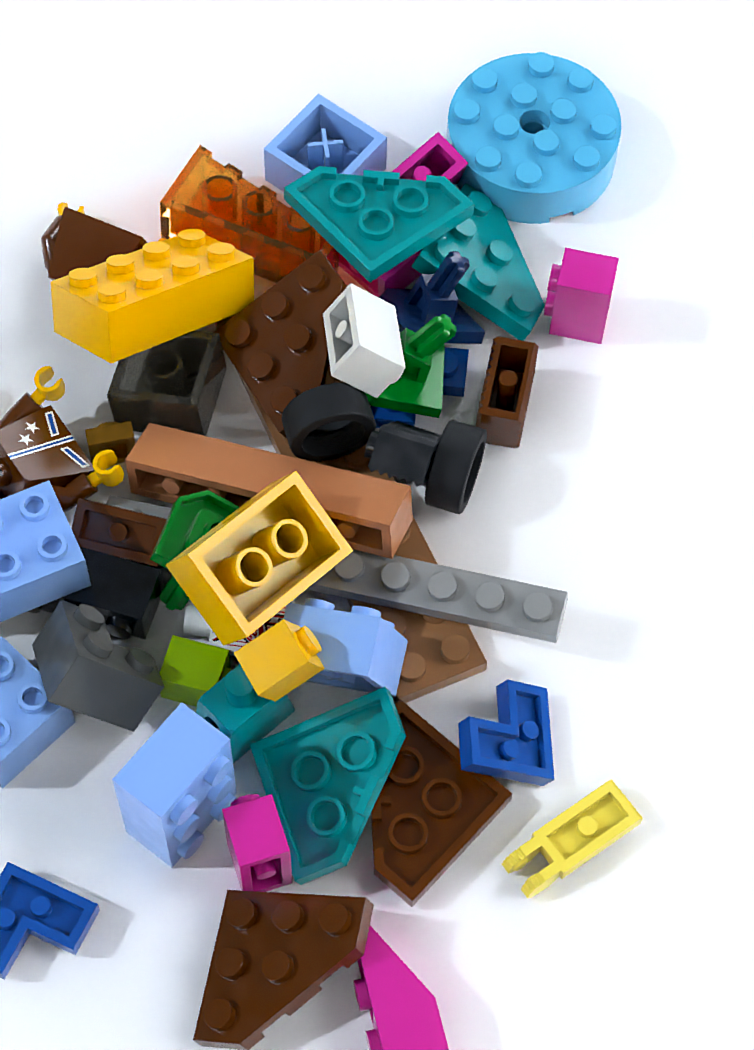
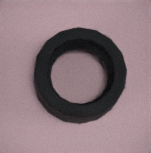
(328, 422)
(455, 466)

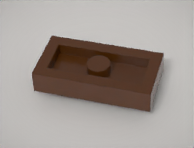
(117, 531)

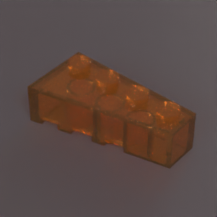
(240, 214)

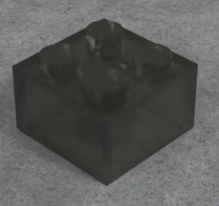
(170, 384)

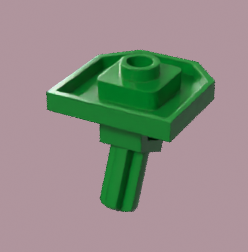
(421, 382)
(187, 522)

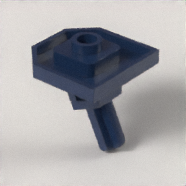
(435, 296)

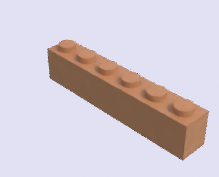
(176, 463)

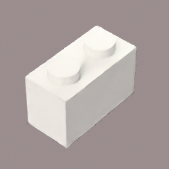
(363, 341)

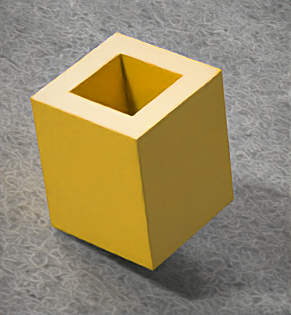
(280, 659)

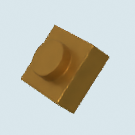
(111, 436)

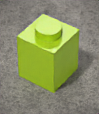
(192, 669)

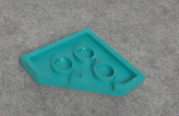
(376, 215)
(498, 276)
(329, 778)

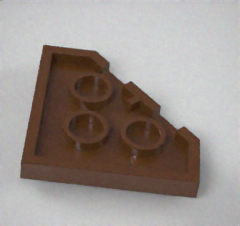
(282, 336)
(428, 810)
(273, 959)

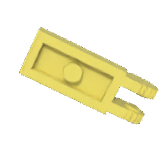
(575, 836)

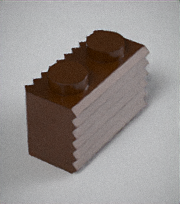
(507, 390)

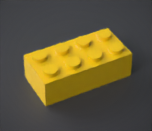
(152, 294)

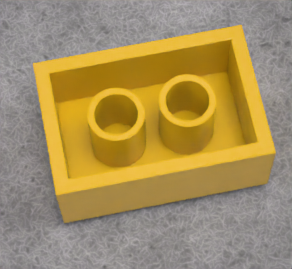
(259, 558)

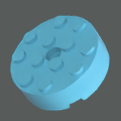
(535, 135)

